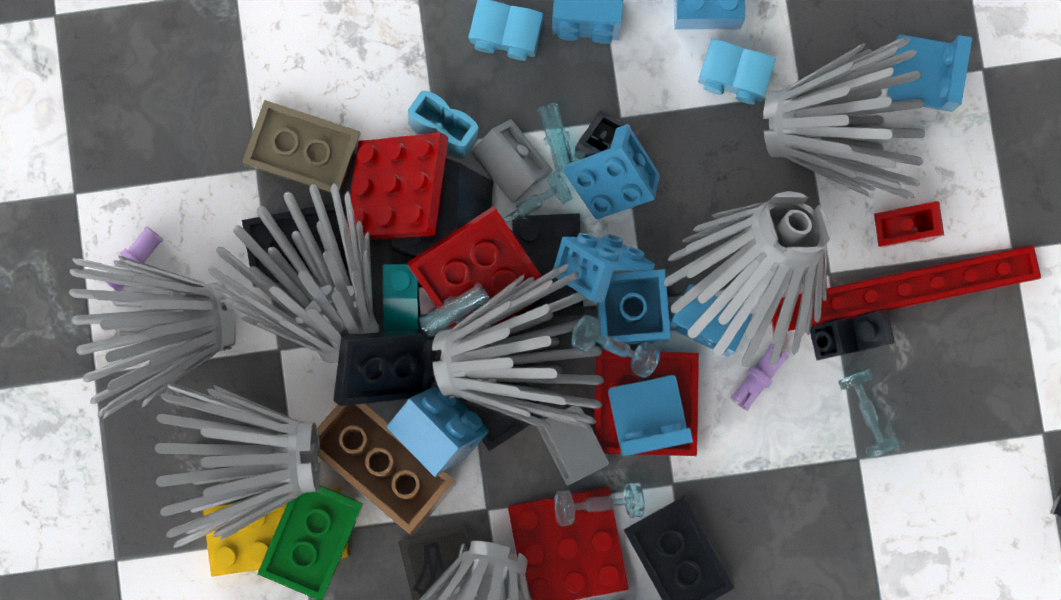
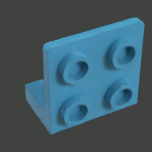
(941, 68)
(615, 177)
(596, 261)
(648, 415)

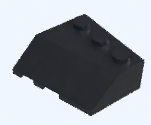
(462, 199)

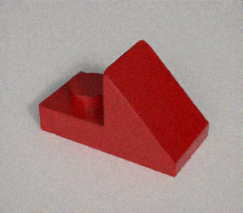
(909, 224)

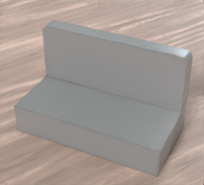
(511, 160)
(573, 448)

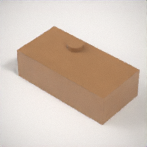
(380, 466)

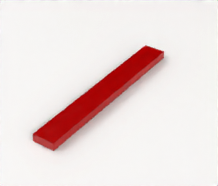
(923, 285)

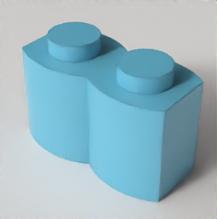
(506, 29)
(736, 71)
(432, 115)

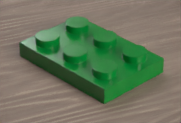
(310, 541)

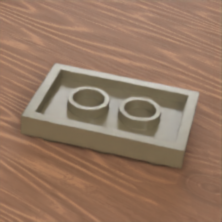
(301, 147)

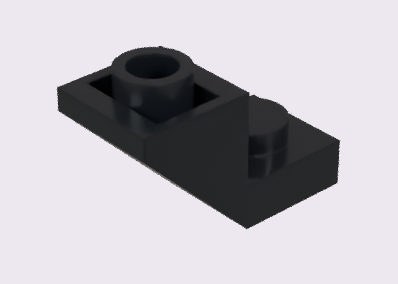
(852, 335)

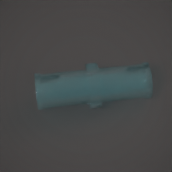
(556, 136)
(454, 310)

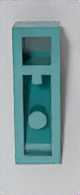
(400, 298)

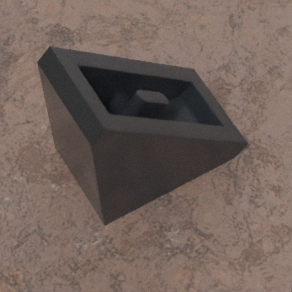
(597, 136)

